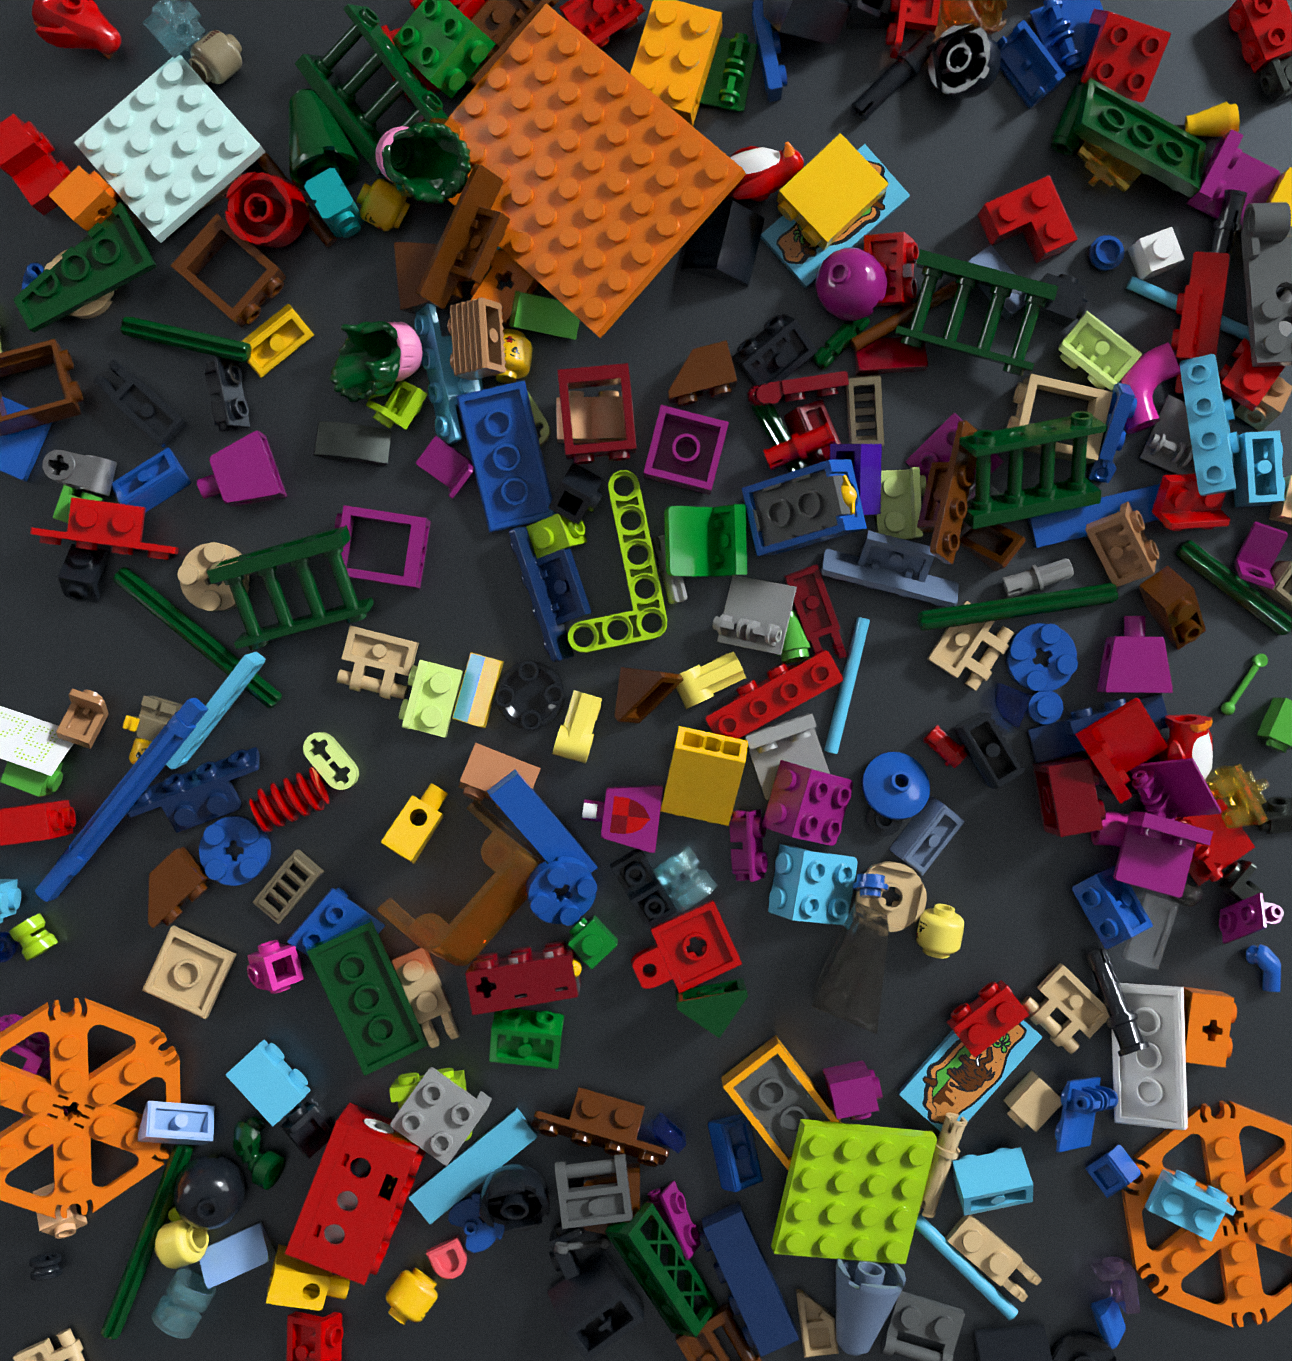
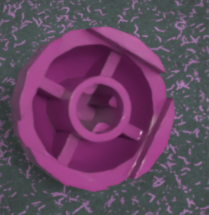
(850, 283)

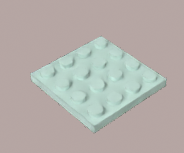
(169, 147)

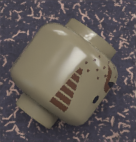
(216, 57)

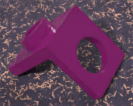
(446, 464)
(1259, 554)

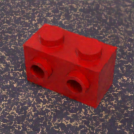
(1263, 30)

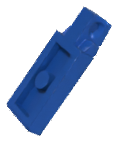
(1121, 407)

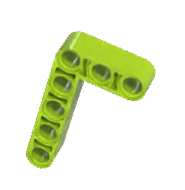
(635, 573)

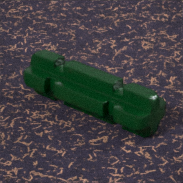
(838, 342)

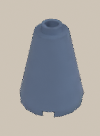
(864, 1301)

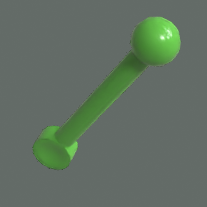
(1258, 661)

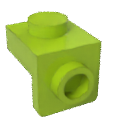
(401, 406)
(555, 534)

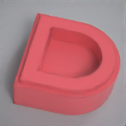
(448, 1258)

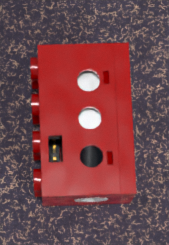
(346, 1212)

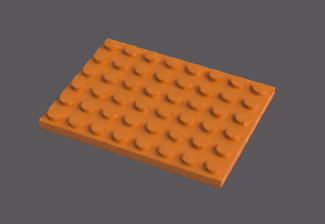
(590, 169)

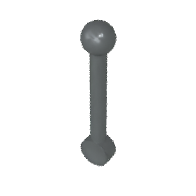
(563, 1248)

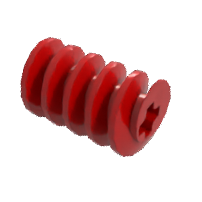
(289, 801)

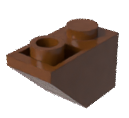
(705, 372)
(1173, 606)
(172, 884)

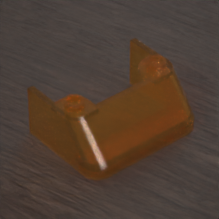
(489, 907)

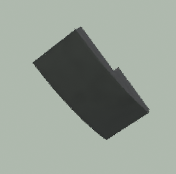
(352, 442)

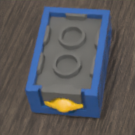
(804, 507)

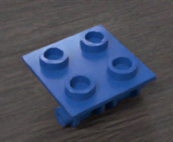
(1066, 30)
(329, 918)
(1080, 1103)

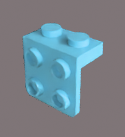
(812, 885)

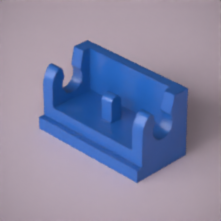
(1028, 65)

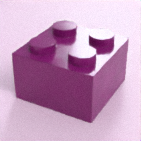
(685, 449)

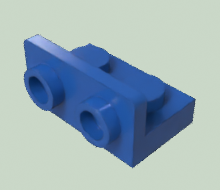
(1111, 908)

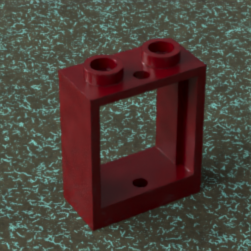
(594, 377)

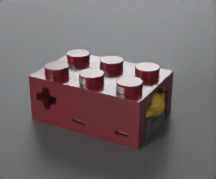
(523, 978)

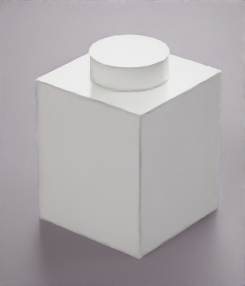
(1156, 254)

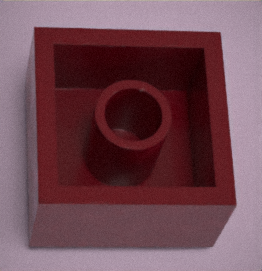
(1069, 796)

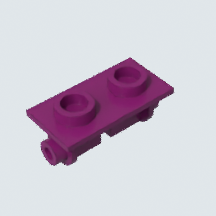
(750, 861)
(1248, 917)
(672, 1208)

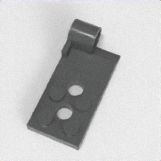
(1267, 266)

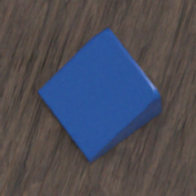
(1113, 1171)
(1109, 1321)

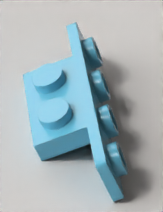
(442, 383)
(1209, 425)

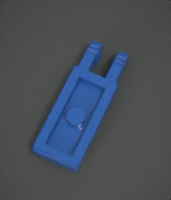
(768, 45)

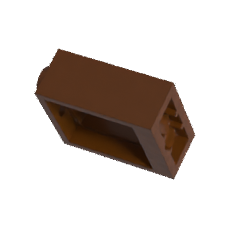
(205, 247)
(33, 357)

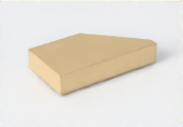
(816, 1327)

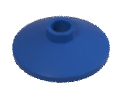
(884, 793)

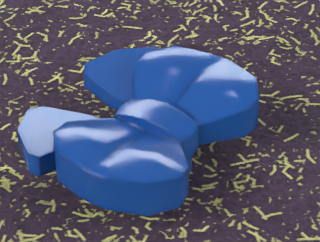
(479, 1234)

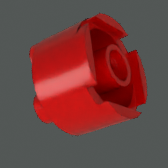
(262, 225)

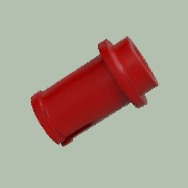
(945, 747)

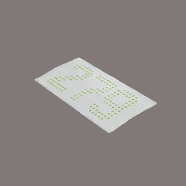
(30, 742)

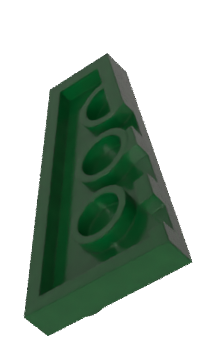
(94, 267)

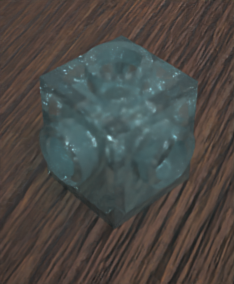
(175, 25)

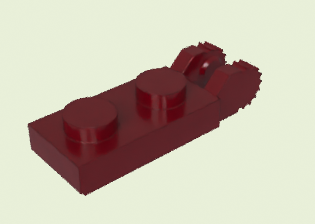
(795, 388)
(815, 609)

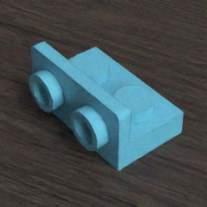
(1187, 1205)

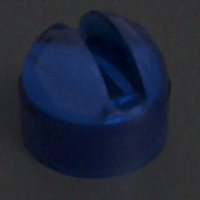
(11, 946)

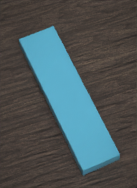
(218, 706)
(473, 1166)

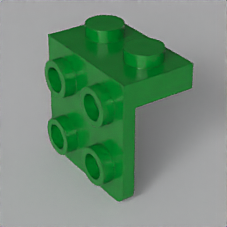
(442, 44)
(706, 541)

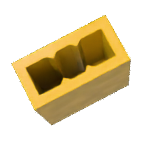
(831, 192)
(704, 775)

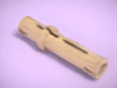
(944, 1153)

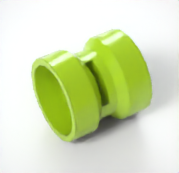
(39, 942)

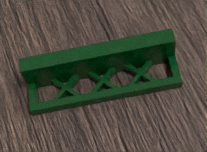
(660, 1280)

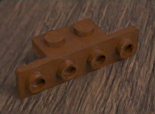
(502, 24)
(467, 239)
(947, 497)
(603, 1123)

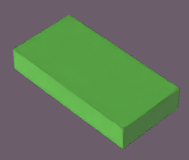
(543, 316)

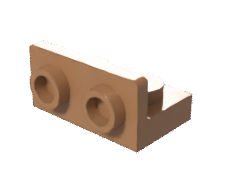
(1123, 545)

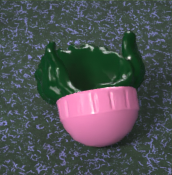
(424, 161)
(375, 359)

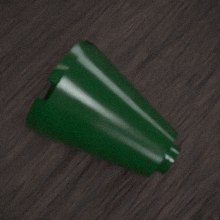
(317, 141)

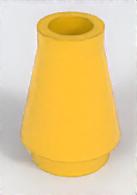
(1214, 121)

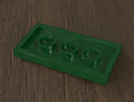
(1140, 138)
(367, 997)

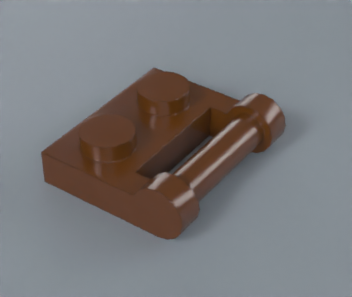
(707, 1346)

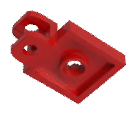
(670, 950)

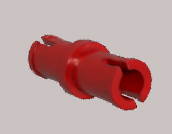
(799, 446)

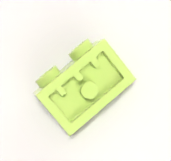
(901, 503)
(431, 698)

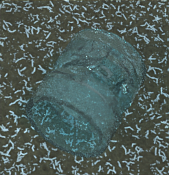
(693, 888)
(180, 1308)

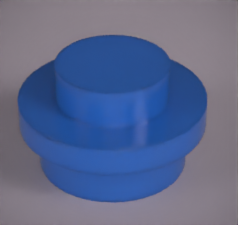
(1106, 252)
(1045, 707)
(870, 885)

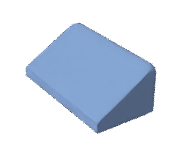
(177, 1123)
(236, 1255)

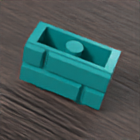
(334, 203)

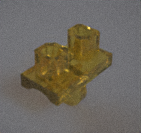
(1107, 168)
(1243, 793)

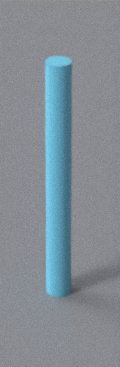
(1170, 300)
(847, 685)
(965, 1267)

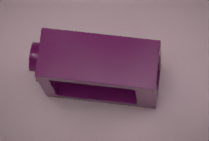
(415, 552)

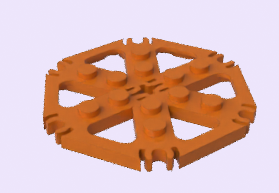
(93, 1097)
(1235, 1246)

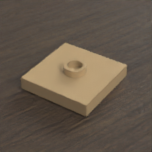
(189, 972)

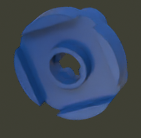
(1060, 664)
(220, 865)
(567, 907)

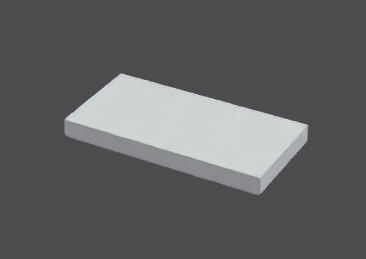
(1153, 1080)

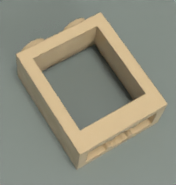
(1098, 405)

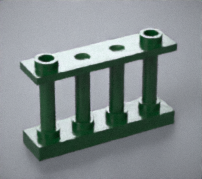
(341, 97)
(968, 277)
(1044, 497)
(298, 555)

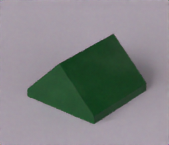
(713, 1004)

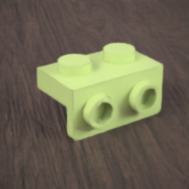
(1098, 352)

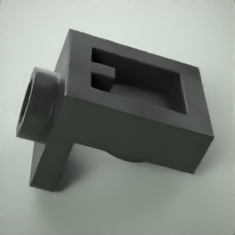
(1277, 79)
(1235, 879)

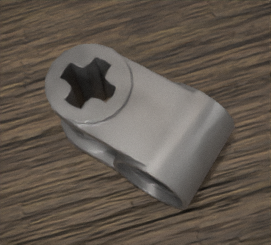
(84, 471)

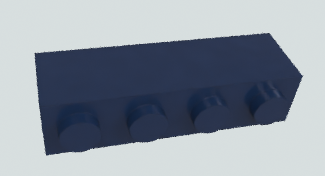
(749, 1279)

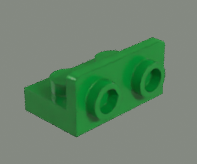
(526, 1038)

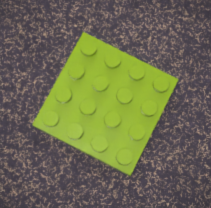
(853, 1192)

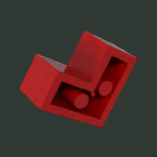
(29, 161)
(1036, 214)

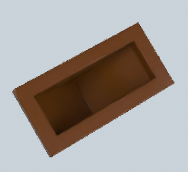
(992, 545)
(642, 692)

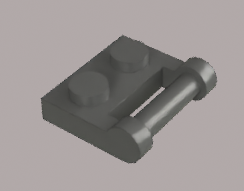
(597, 1202)
(926, 1320)

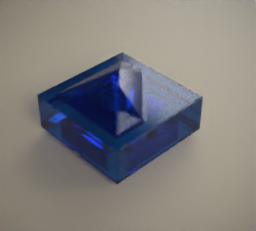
(668, 1133)

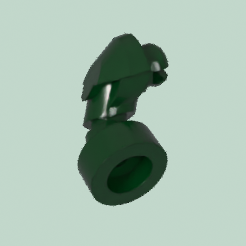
(264, 1167)

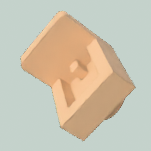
(60, 1226)

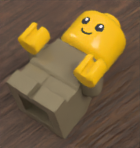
(151, 720)

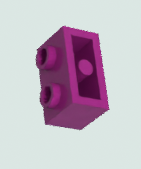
(852, 1090)

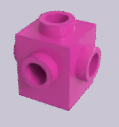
(274, 967)

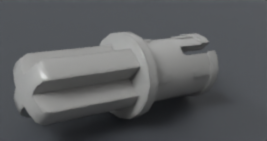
(1037, 577)
(674, 586)

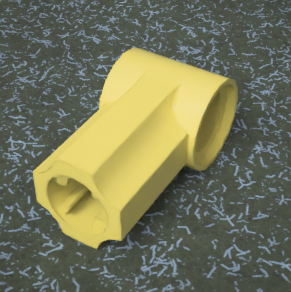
(703, 681)
(576, 734)

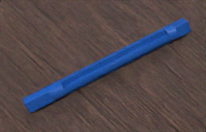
(122, 799)

